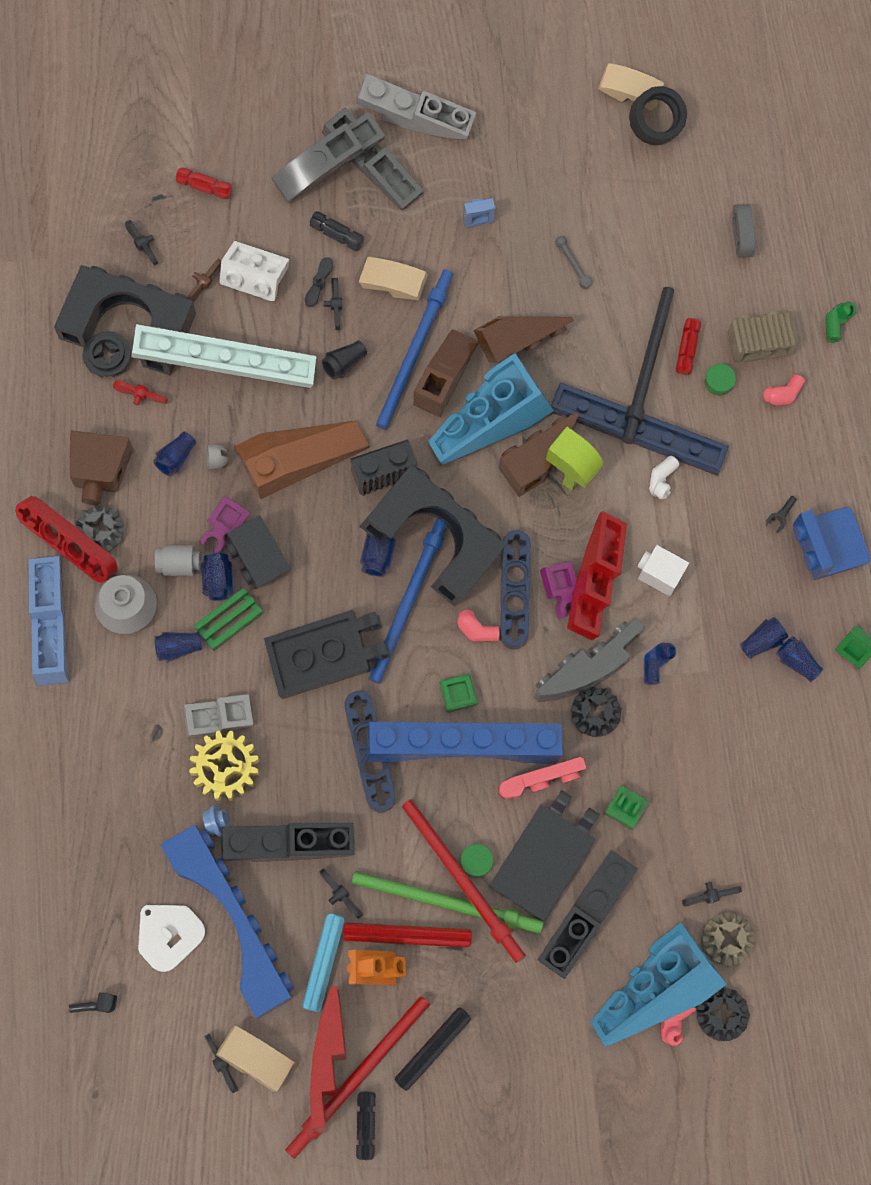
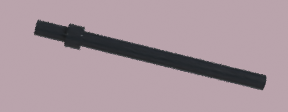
(635, 412)

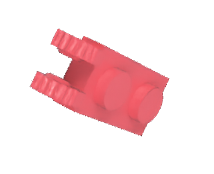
(540, 778)

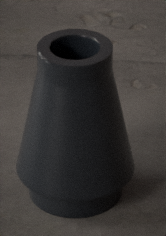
(342, 360)

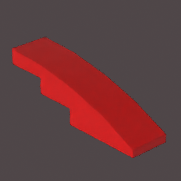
(595, 578)
(327, 1049)

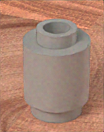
(177, 560)

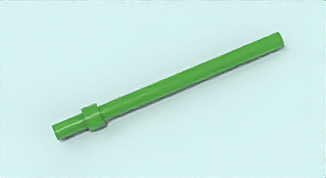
(510, 916)

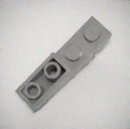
(415, 112)

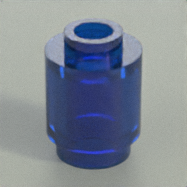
(377, 558)
(217, 576)

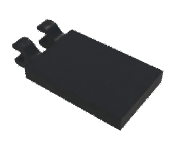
(323, 652)
(544, 858)

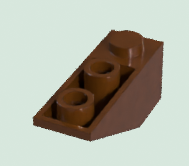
(513, 333)
(444, 373)
(527, 465)

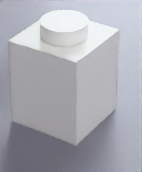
(662, 569)

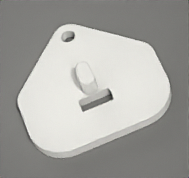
(161, 928)

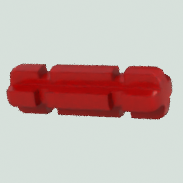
(203, 183)
(688, 346)

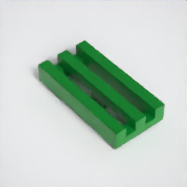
(222, 609)

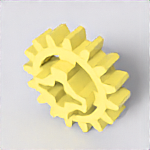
(221, 779)

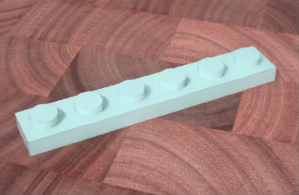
(223, 356)

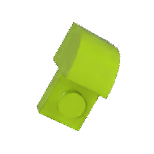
(574, 458)

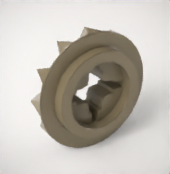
(713, 939)

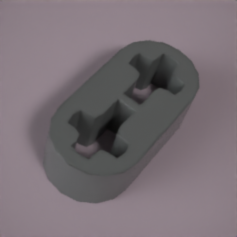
(743, 230)

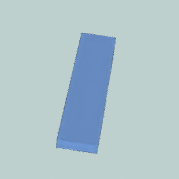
(48, 621)

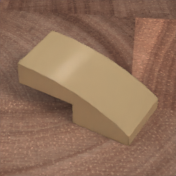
(628, 83)
(397, 278)
(255, 1058)

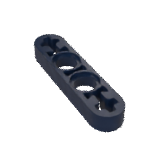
(515, 589)
(361, 753)

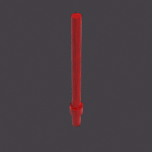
(499, 930)
(359, 1074)

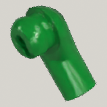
(836, 318)

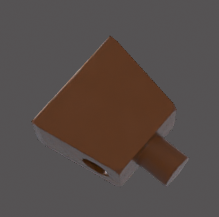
(98, 463)

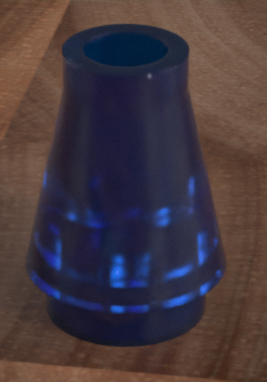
(174, 454)
(764, 638)
(176, 645)
(798, 658)

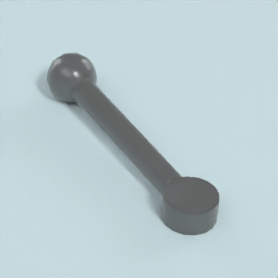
(585, 281)

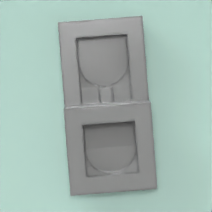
(220, 715)

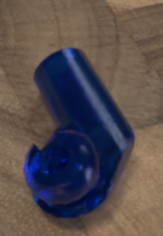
(655, 659)

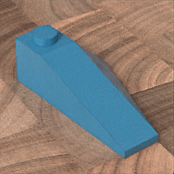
(499, 408)
(667, 984)

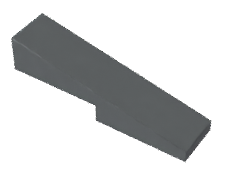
(380, 167)

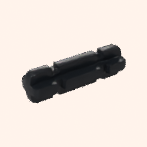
(336, 231)
(365, 1126)

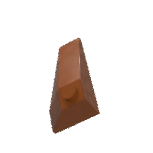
(292, 455)

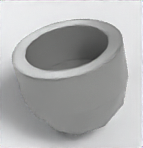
(216, 456)

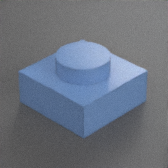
(479, 212)

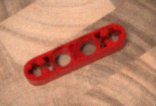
(94, 559)

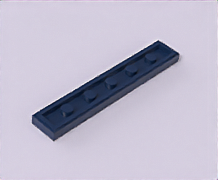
(651, 434)

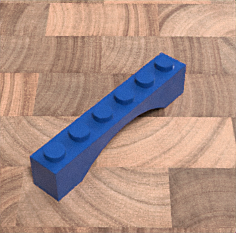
(477, 740)
(260, 980)

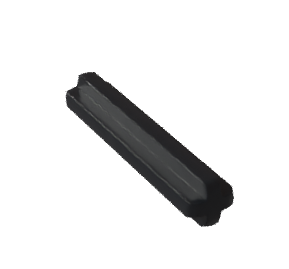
(432, 1049)

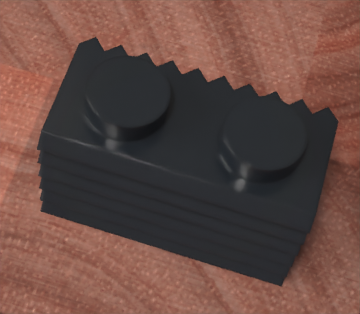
(382, 466)

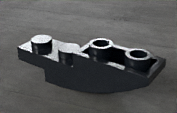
(287, 842)
(587, 914)

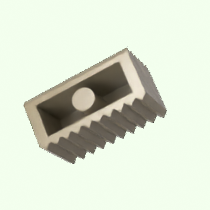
(762, 336)

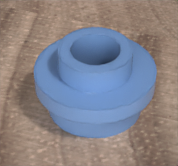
(215, 819)

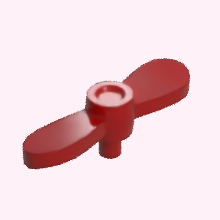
(139, 392)

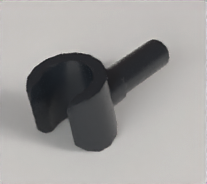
(782, 513)
(105, 1003)

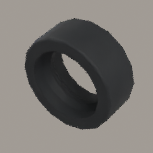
(676, 106)

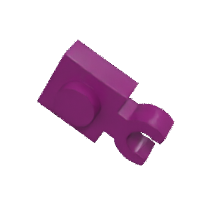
(224, 519)
(559, 584)

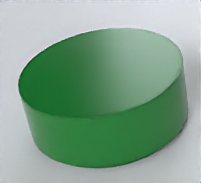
(720, 379)
(476, 860)

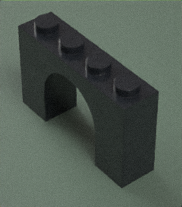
(97, 292)
(474, 543)

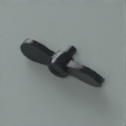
(141, 242)
(324, 270)
(335, 303)
(341, 894)
(711, 895)
(221, 1065)

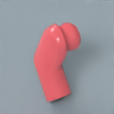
(784, 394)
(473, 628)
(672, 1027)

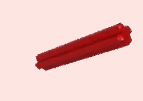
(407, 935)

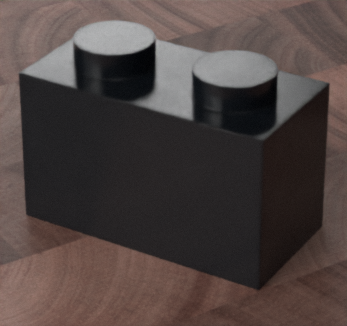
(257, 552)

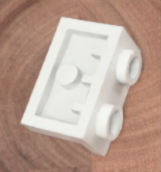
(253, 270)

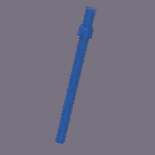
(435, 301)
(432, 544)

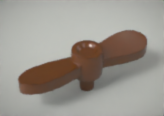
(203, 280)

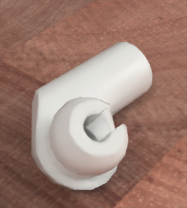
(658, 487)

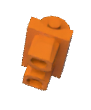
(375, 967)

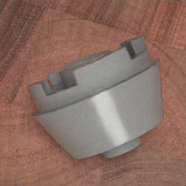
(125, 604)

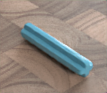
(323, 962)

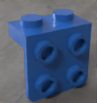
(830, 542)

